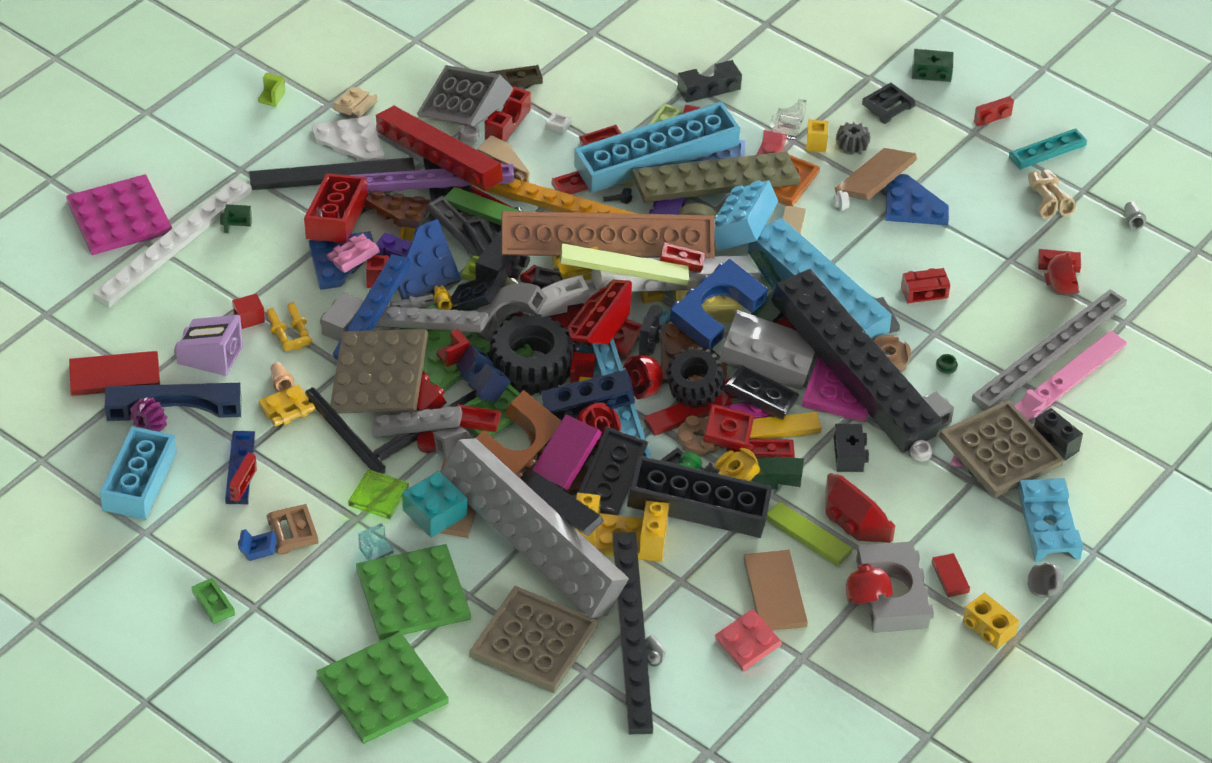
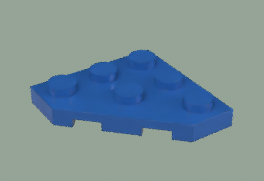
(914, 203)
(430, 261)
(326, 272)

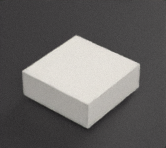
(558, 122)

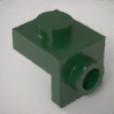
(236, 216)

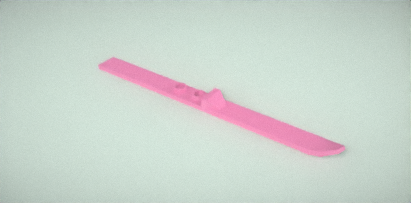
(1066, 378)

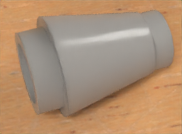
(1134, 216)

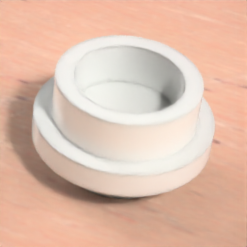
(841, 200)
(921, 450)

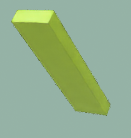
(809, 533)

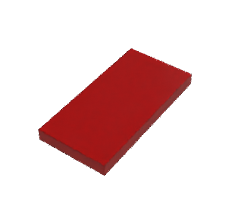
(94, 373)

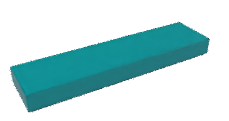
(1047, 148)

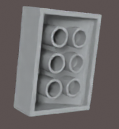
(465, 96)
(768, 349)

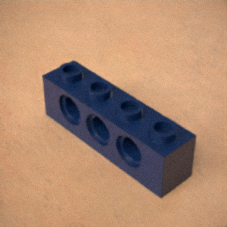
(571, 399)

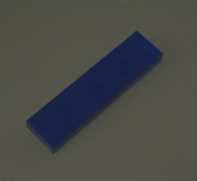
(242, 443)

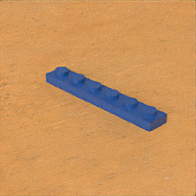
(378, 296)

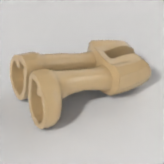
(1044, 185)

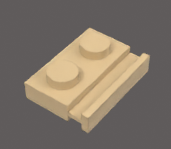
(355, 102)

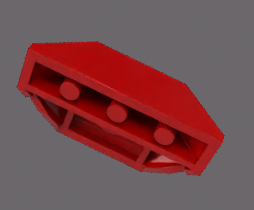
(602, 314)
(856, 511)

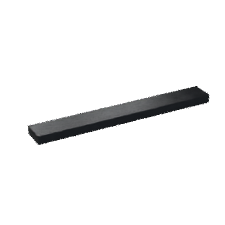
(315, 174)

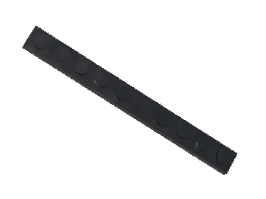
(633, 636)

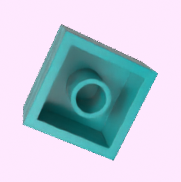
(434, 504)

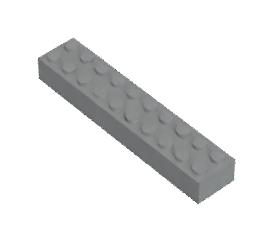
(534, 528)

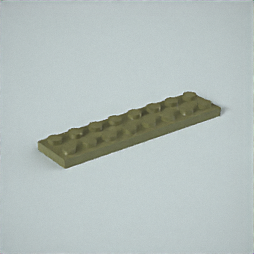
(713, 176)

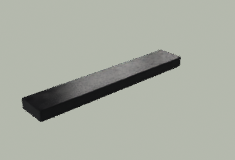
(564, 504)

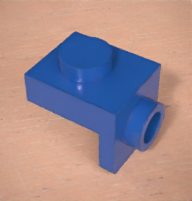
(257, 546)

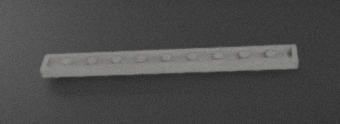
(1049, 350)

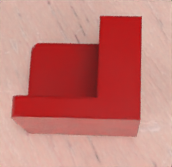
(374, 267)
(250, 310)
(454, 352)
(582, 366)

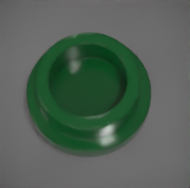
(946, 364)

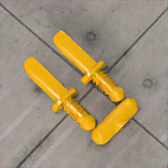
(298, 322)

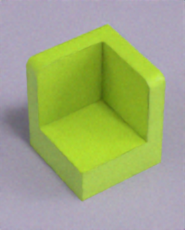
(273, 89)

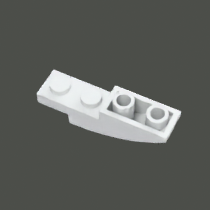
(565, 293)

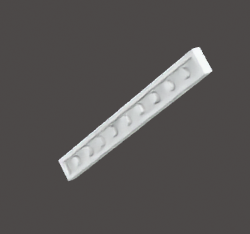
(171, 243)

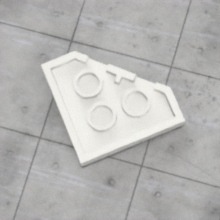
(350, 137)

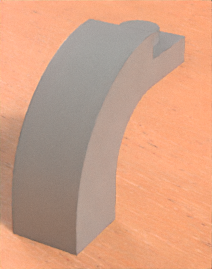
(510, 300)

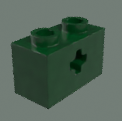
(932, 65)

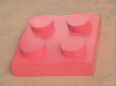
(748, 639)

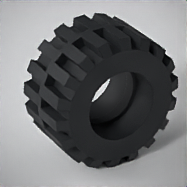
(695, 362)

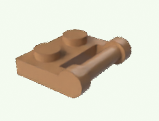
(300, 527)

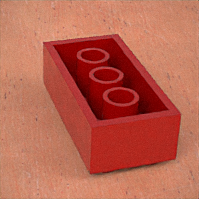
(336, 208)

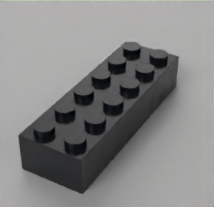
(701, 496)

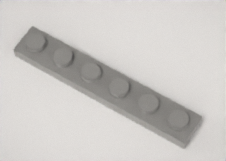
(433, 319)

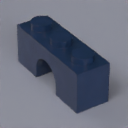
(482, 377)

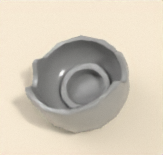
(1045, 580)

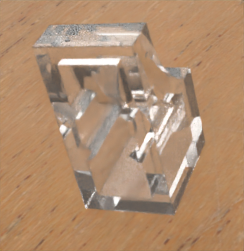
(789, 120)

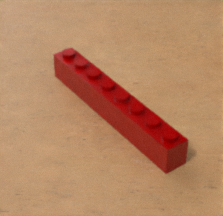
(439, 148)

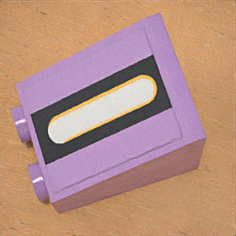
(211, 344)

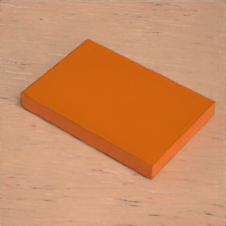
(790, 194)

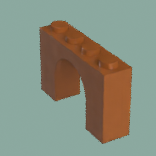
(538, 425)

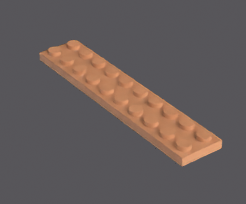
(611, 232)

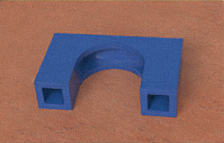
(727, 281)

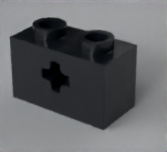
(1059, 433)
(849, 448)

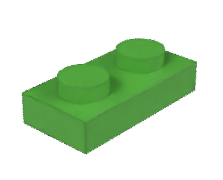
(213, 600)

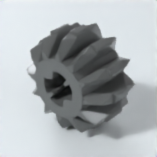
(852, 137)

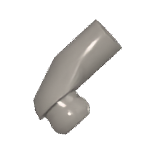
(657, 652)

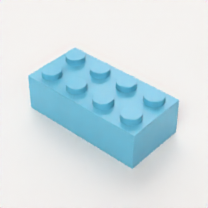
(744, 214)
(138, 473)

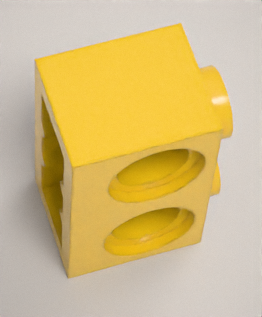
(990, 620)

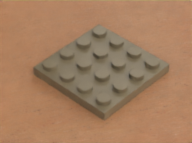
(379, 371)
(1001, 448)
(534, 639)

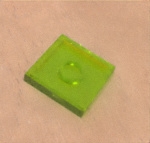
(378, 494)

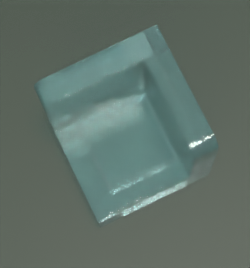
(374, 544)

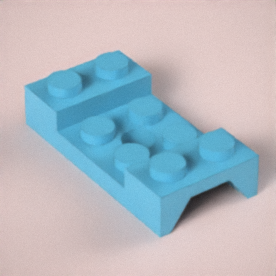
(1049, 501)

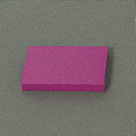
(567, 451)

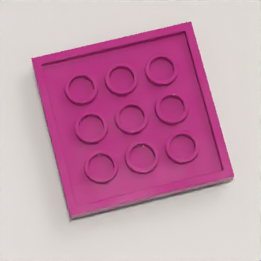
(118, 214)

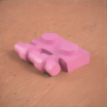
(353, 253)

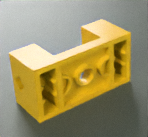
(649, 530)

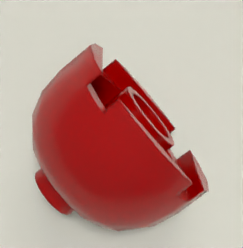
(1062, 275)
(645, 375)
(600, 417)
(868, 584)

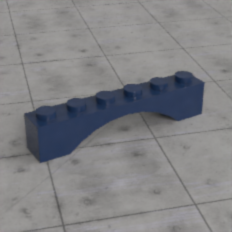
(216, 398)

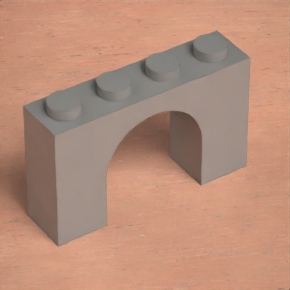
(900, 562)

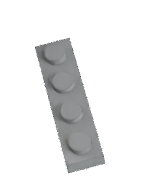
(417, 421)

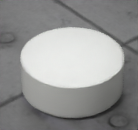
(469, 134)

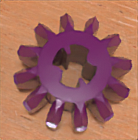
(148, 415)

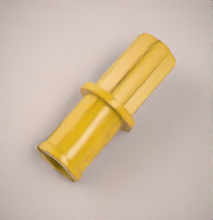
(442, 298)

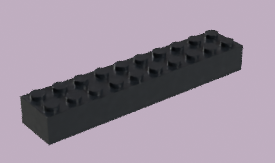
(856, 360)

